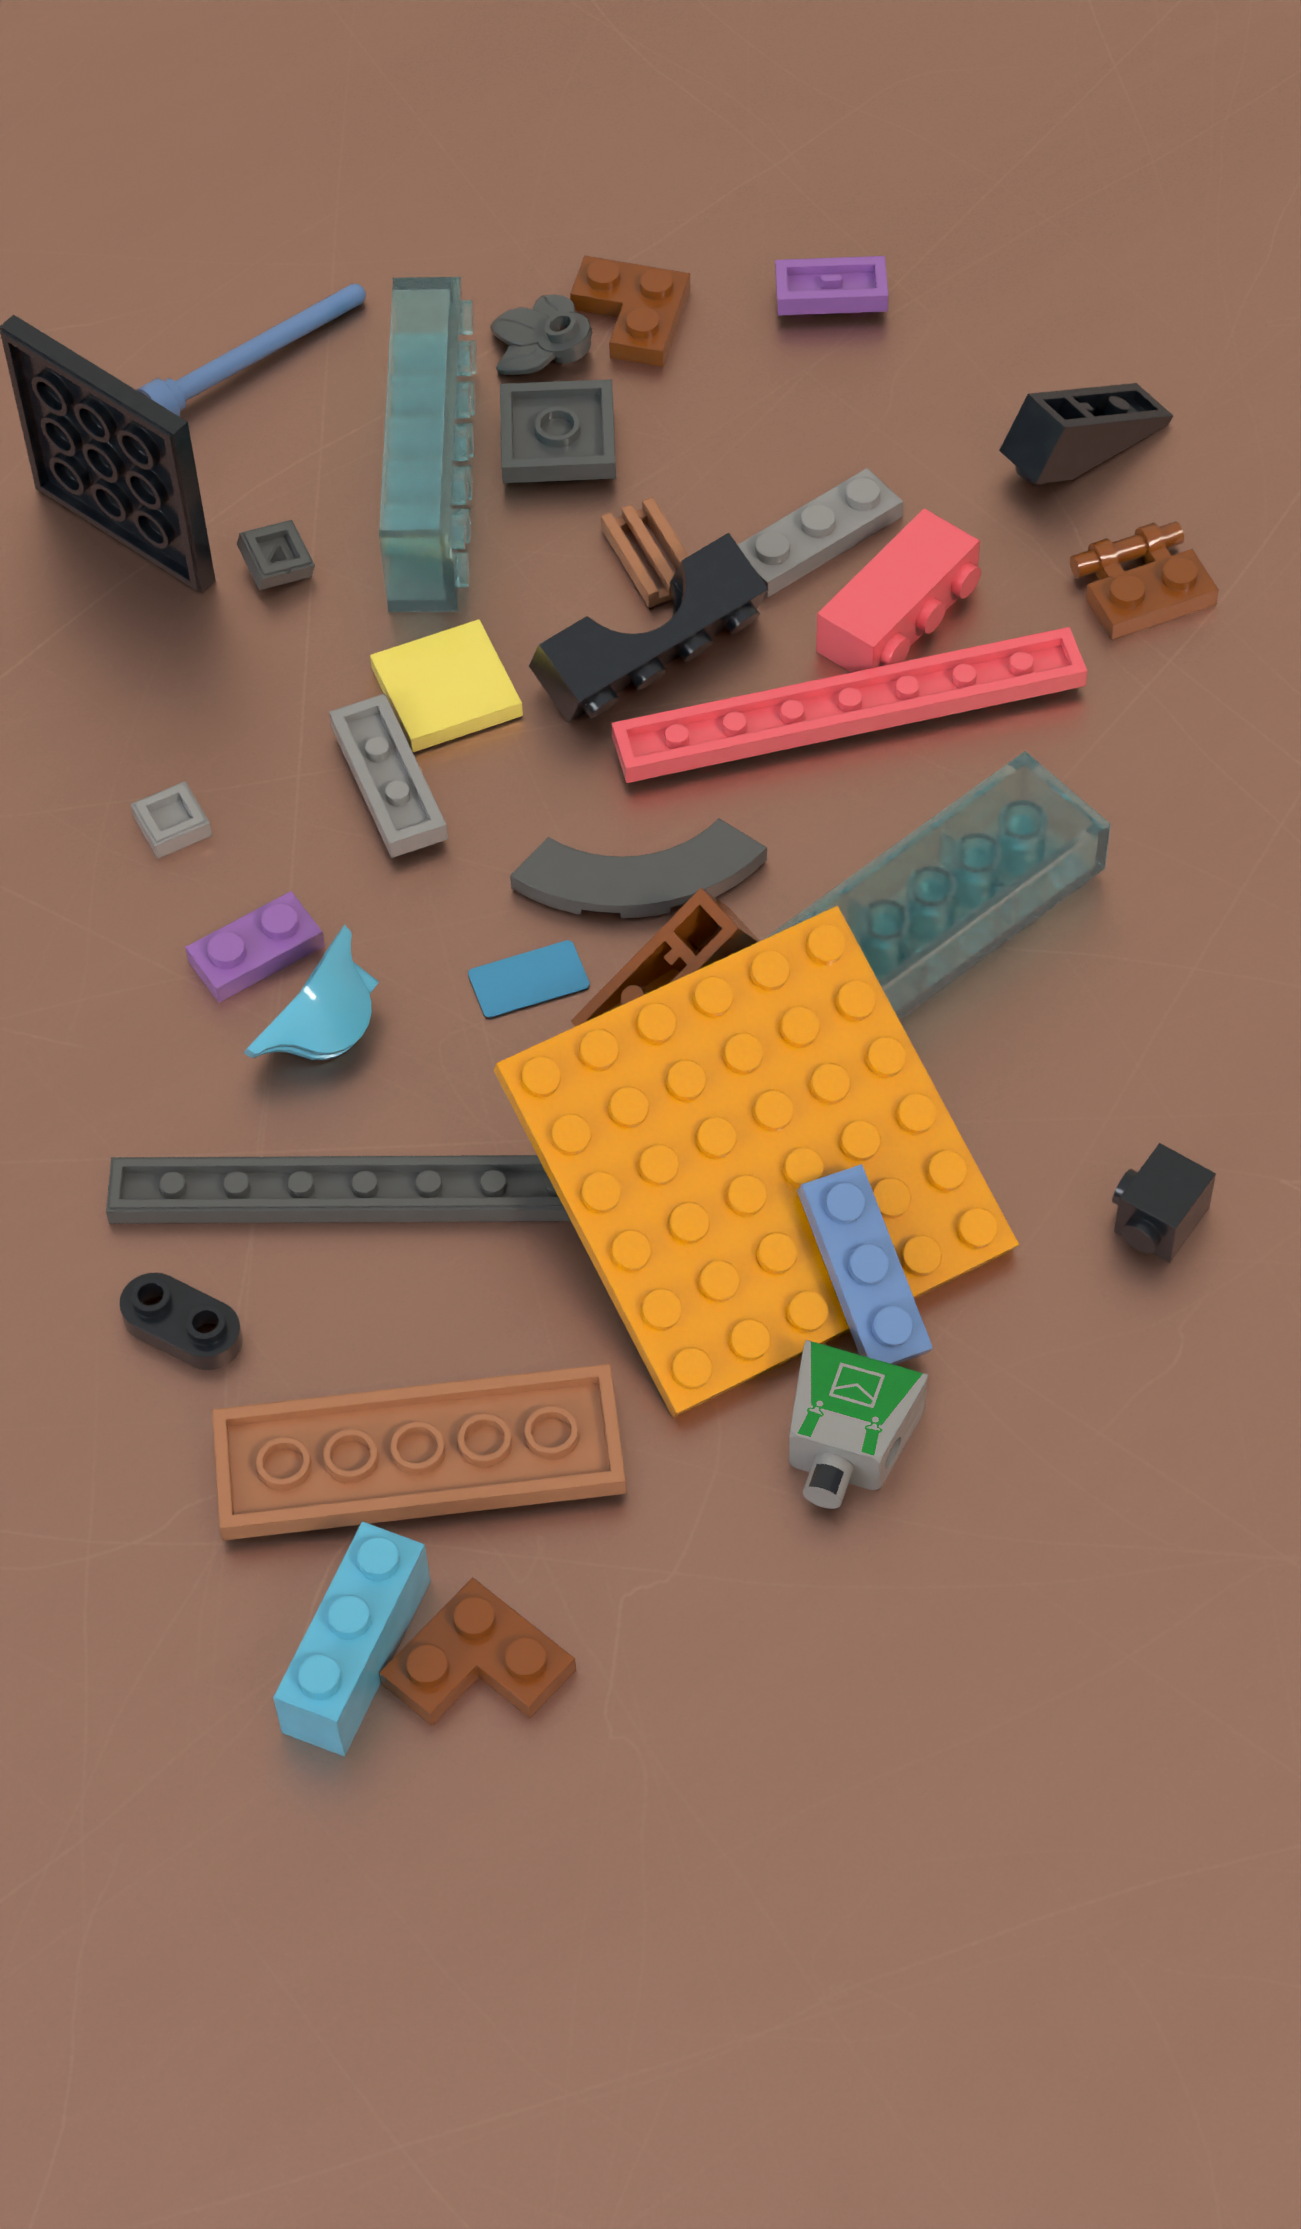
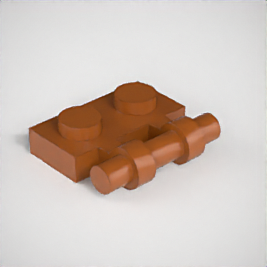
(1149, 593)

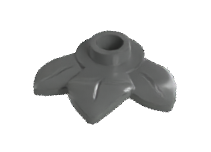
(542, 335)

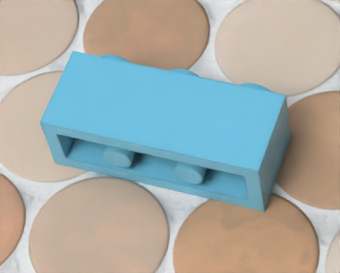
(352, 1638)

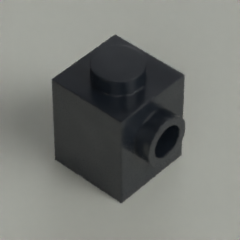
(1162, 1202)

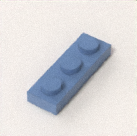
(864, 1267)

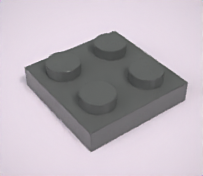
(557, 431)

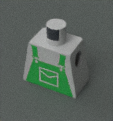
(851, 1420)

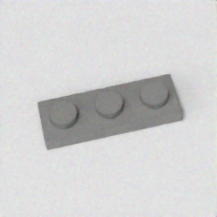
(821, 530)
(388, 775)

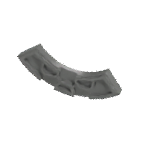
(640, 883)

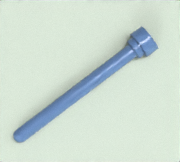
(174, 394)

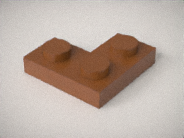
(643, 300)
(472, 1640)

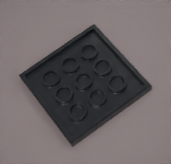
(109, 453)

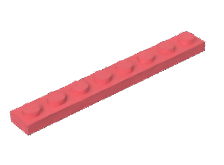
(848, 704)

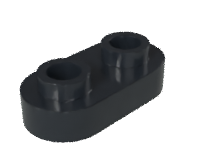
(175, 1321)

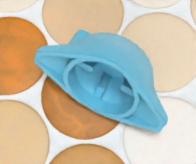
(326, 1013)

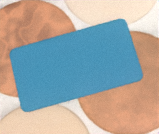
(528, 978)

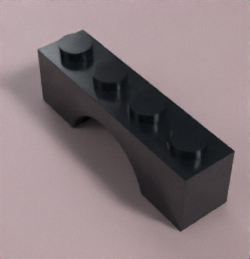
(592, 664)

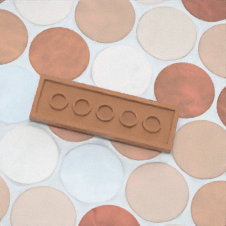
(417, 1452)

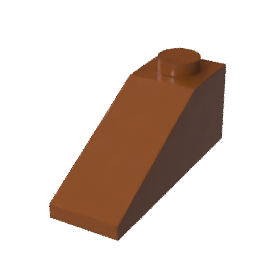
(692, 939)

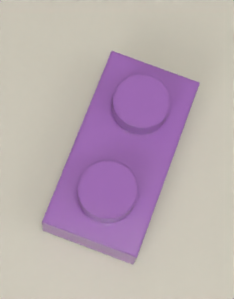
(831, 285)
(255, 946)

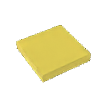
(446, 685)

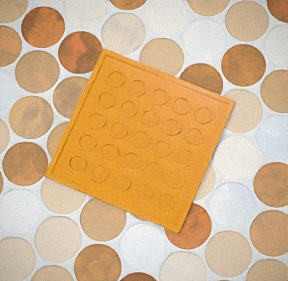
(703, 1115)

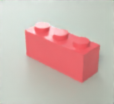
(899, 594)

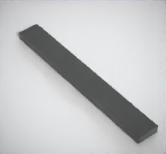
(331, 1189)

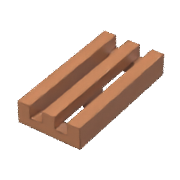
(635, 521)

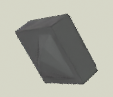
(275, 555)

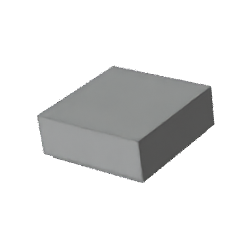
(171, 819)

